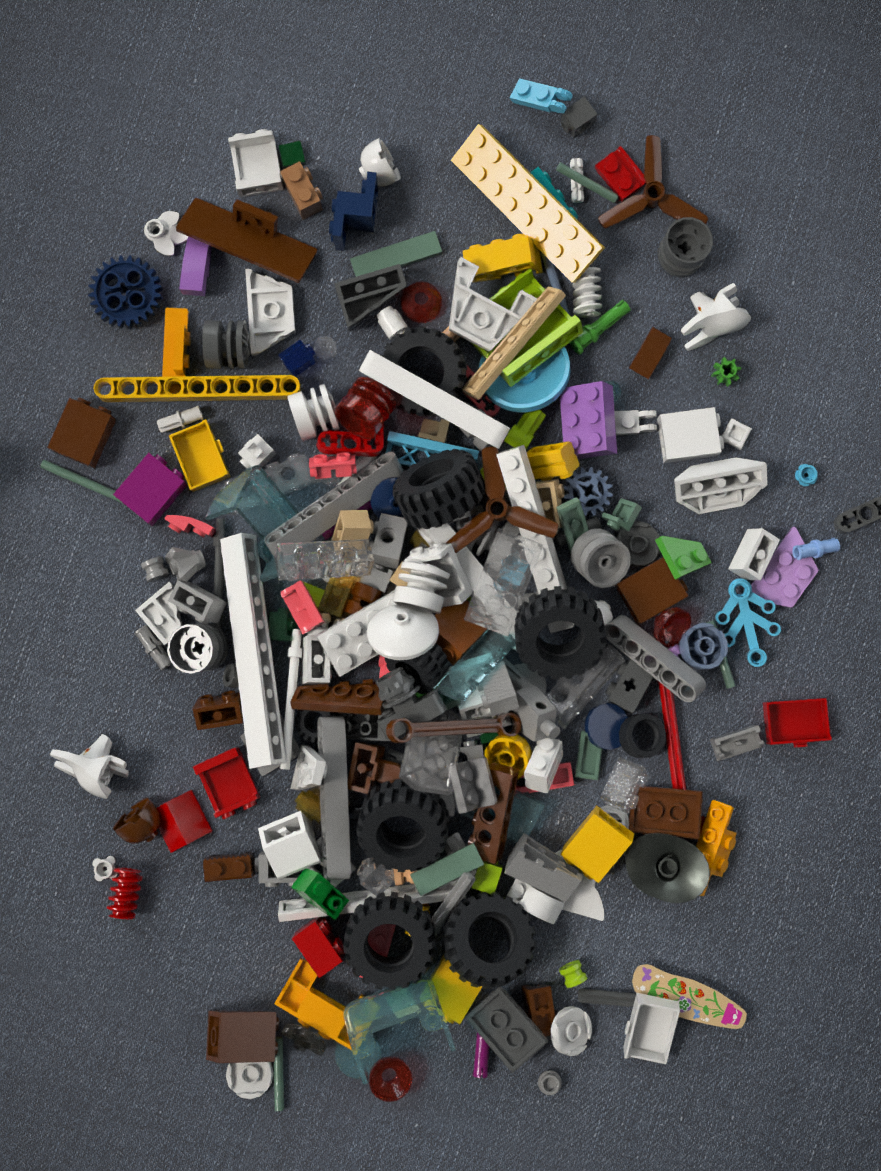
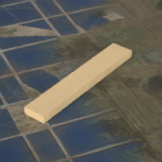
(513, 342)

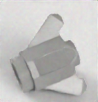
(184, 562)

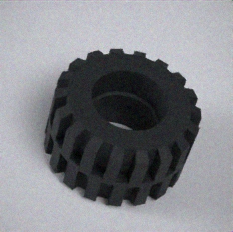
(425, 669)

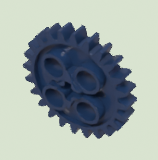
(126, 311)

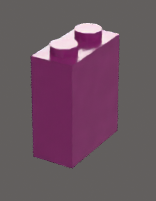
(151, 488)

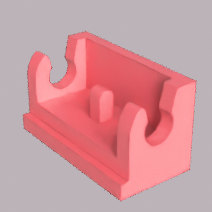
(302, 607)

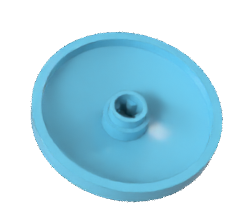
(535, 389)

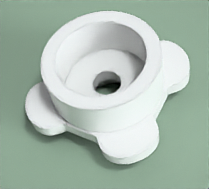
(98, 865)

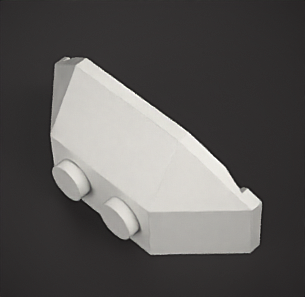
(720, 484)

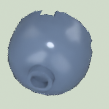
(703, 646)

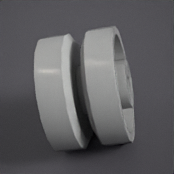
(600, 558)

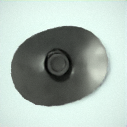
(667, 868)

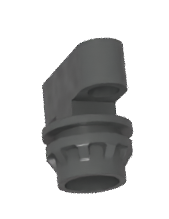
(399, 693)

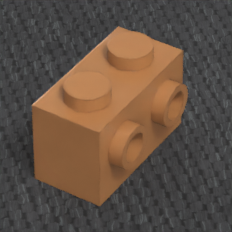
(304, 195)

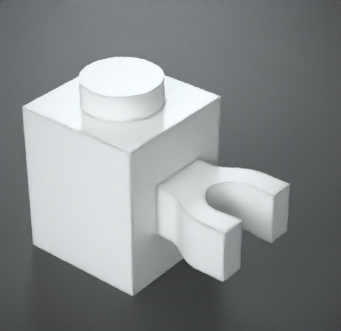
(256, 453)

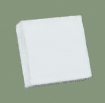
(736, 434)

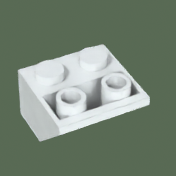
(290, 844)

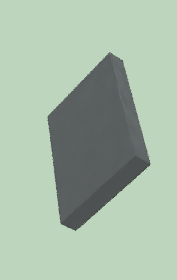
(506, 1028)

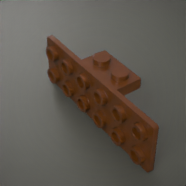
(249, 236)

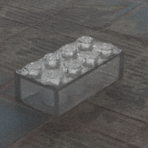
(503, 582)

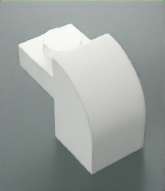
(536, 901)

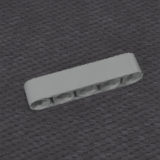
(655, 658)

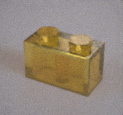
(337, 595)

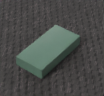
(587, 759)

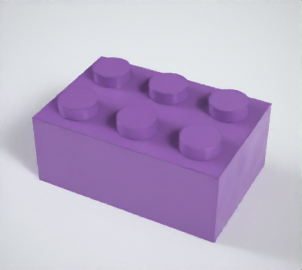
(589, 419)

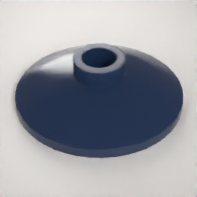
(383, 499)

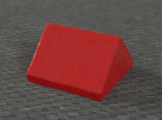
(182, 821)

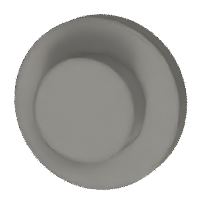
(549, 1082)

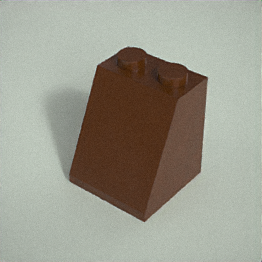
(241, 1036)

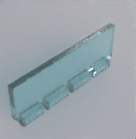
(475, 665)

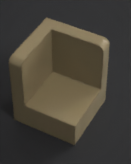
(434, 430)

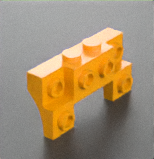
(313, 1006)

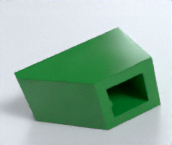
(320, 893)

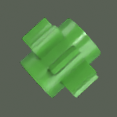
(730, 365)

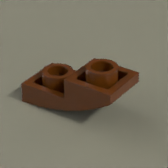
(650, 352)

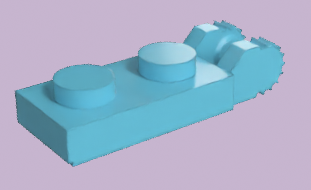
(540, 96)

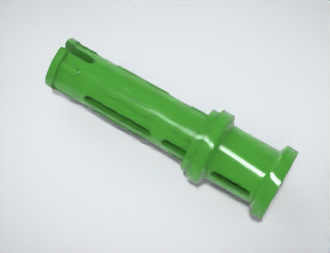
(592, 332)

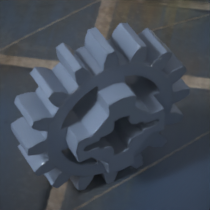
(595, 496)

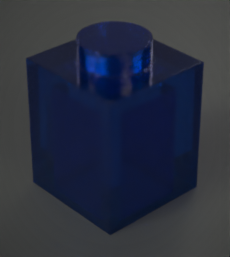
(298, 357)

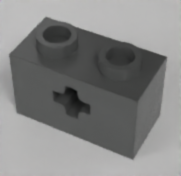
(628, 699)

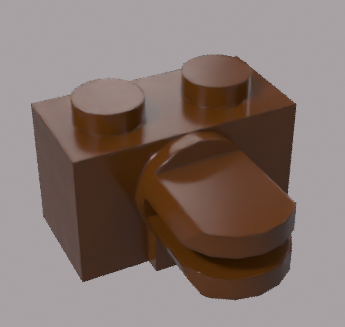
(370, 768)

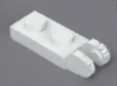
(628, 422)

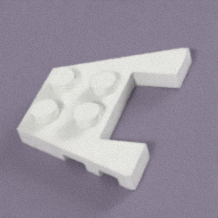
(479, 317)

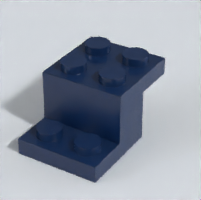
(354, 211)

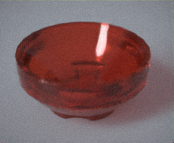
(425, 312)
(677, 624)
(395, 1088)

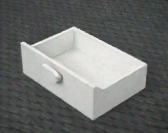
(651, 1028)

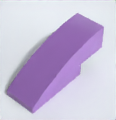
(195, 268)

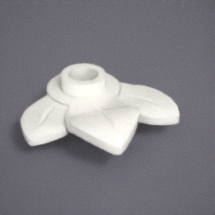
(167, 236)

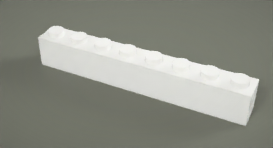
(524, 493)

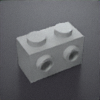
(197, 602)

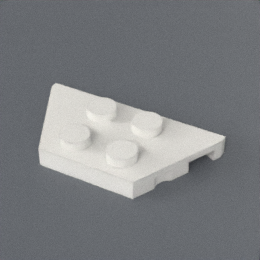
(268, 311)

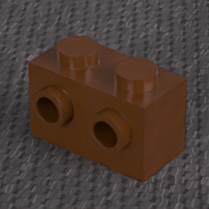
(218, 710)

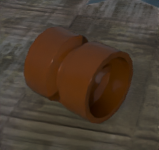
(362, 592)

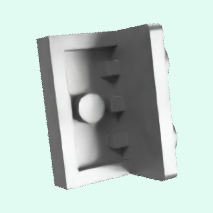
(472, 785)

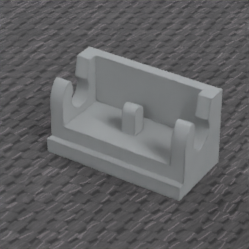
(736, 742)

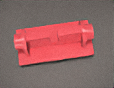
(341, 463)

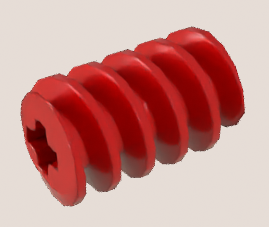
(125, 893)

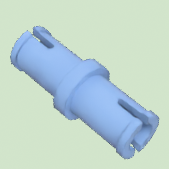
(816, 548)

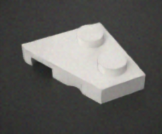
(161, 614)

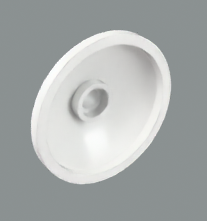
(403, 631)

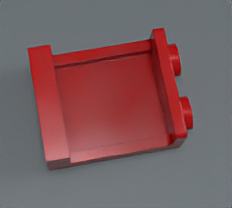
(228, 782)

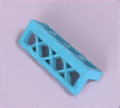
(421, 444)

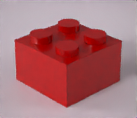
(319, 945)

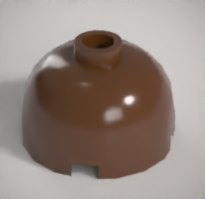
(139, 823)

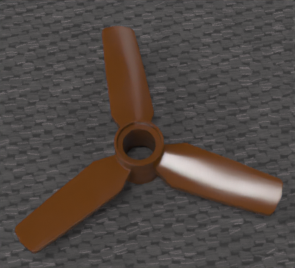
(667, 203)
(515, 515)

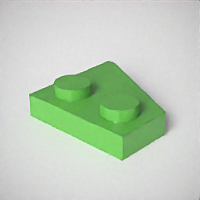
(682, 555)

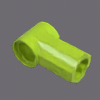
(524, 430)

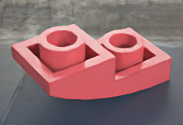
(185, 523)

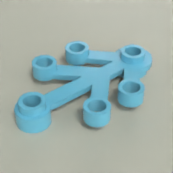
(747, 617)

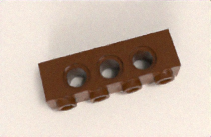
(492, 848)

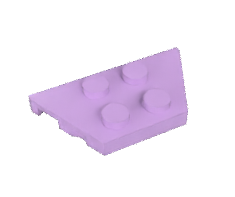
(785, 576)

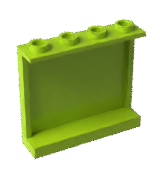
(550, 337)

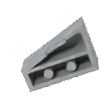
(542, 869)

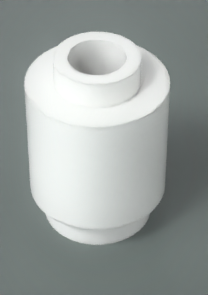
(391, 322)

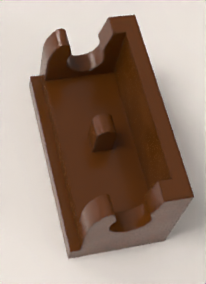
(539, 1006)

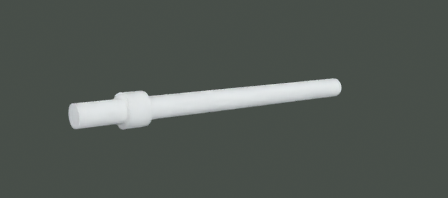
(294, 653)

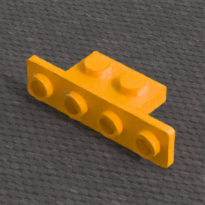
(175, 345)
(716, 839)

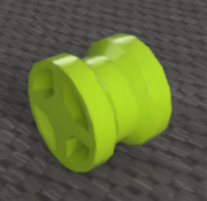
(573, 973)

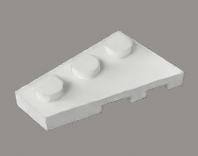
(309, 769)

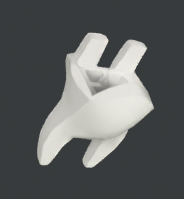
(715, 317)
(92, 767)

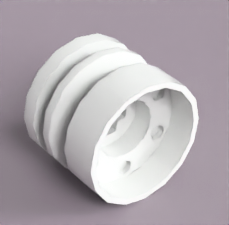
(313, 412)
(421, 586)

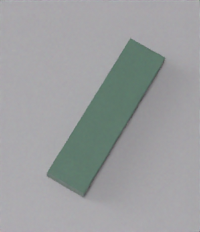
(401, 253)

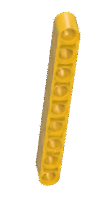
(188, 382)

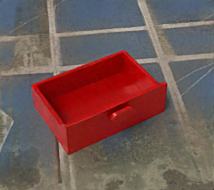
(796, 721)

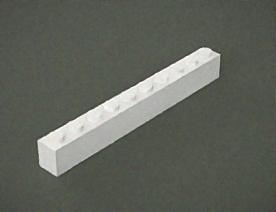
(252, 651)

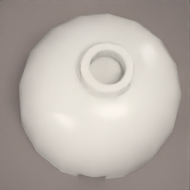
(378, 159)

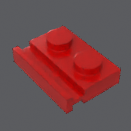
(620, 174)

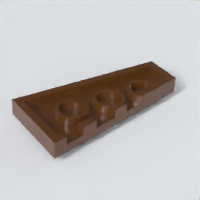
(339, 698)

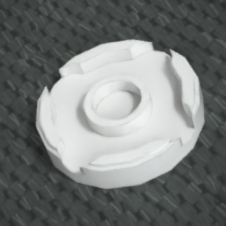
(571, 1030)
(257, 1078)

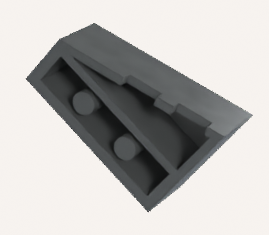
(369, 292)

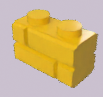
(553, 461)

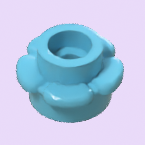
(810, 470)

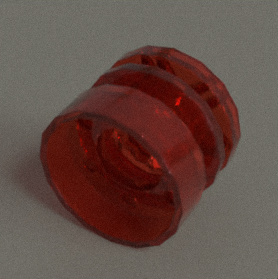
(365, 407)

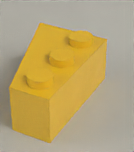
(504, 257)

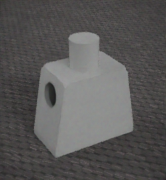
(536, 714)

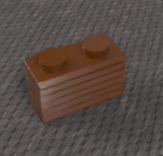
(229, 867)

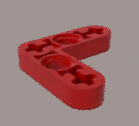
(362, 445)

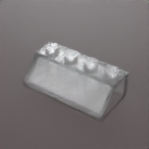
(428, 758)

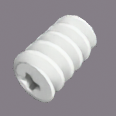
(585, 294)

